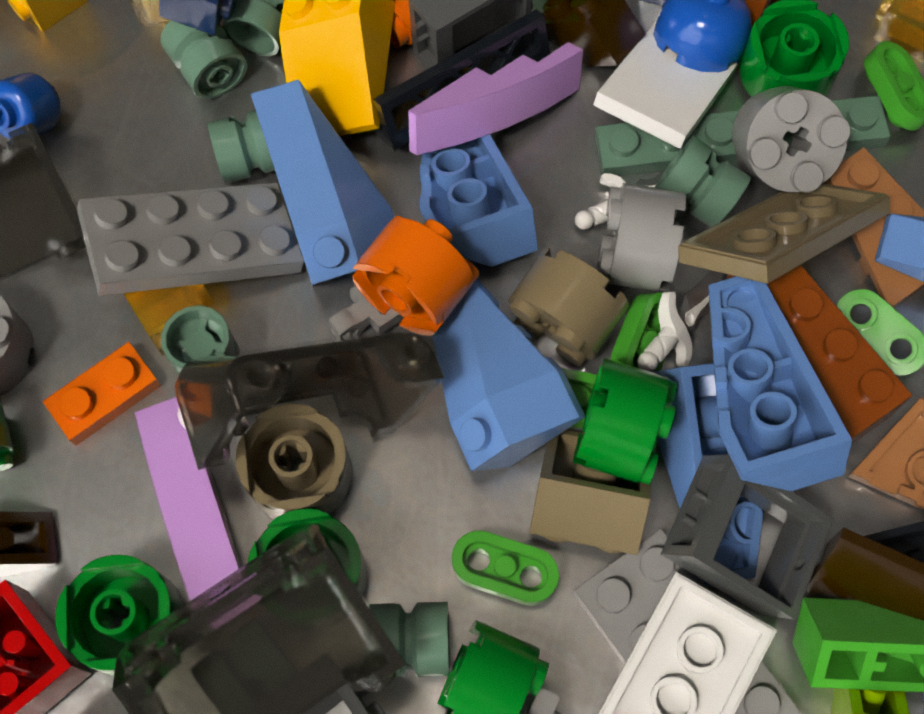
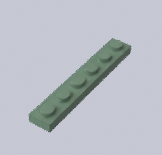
(629, 150)

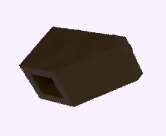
(599, 27)

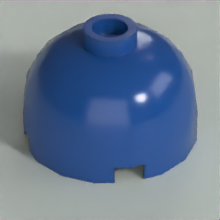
(704, 32)

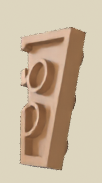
(865, 173)
(898, 460)

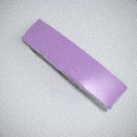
(489, 103)
(186, 500)

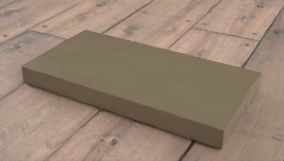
(783, 231)

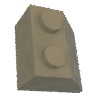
(587, 504)

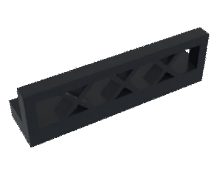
(522, 37)

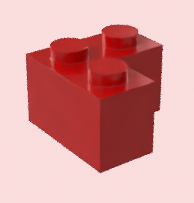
(33, 660)

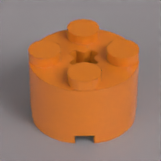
(414, 274)

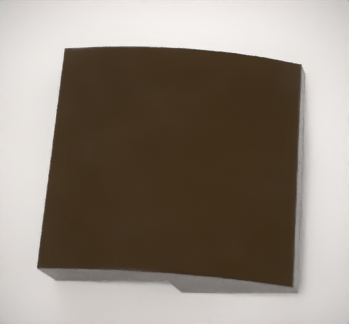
(869, 572)

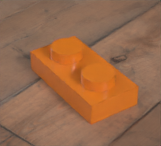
(101, 394)

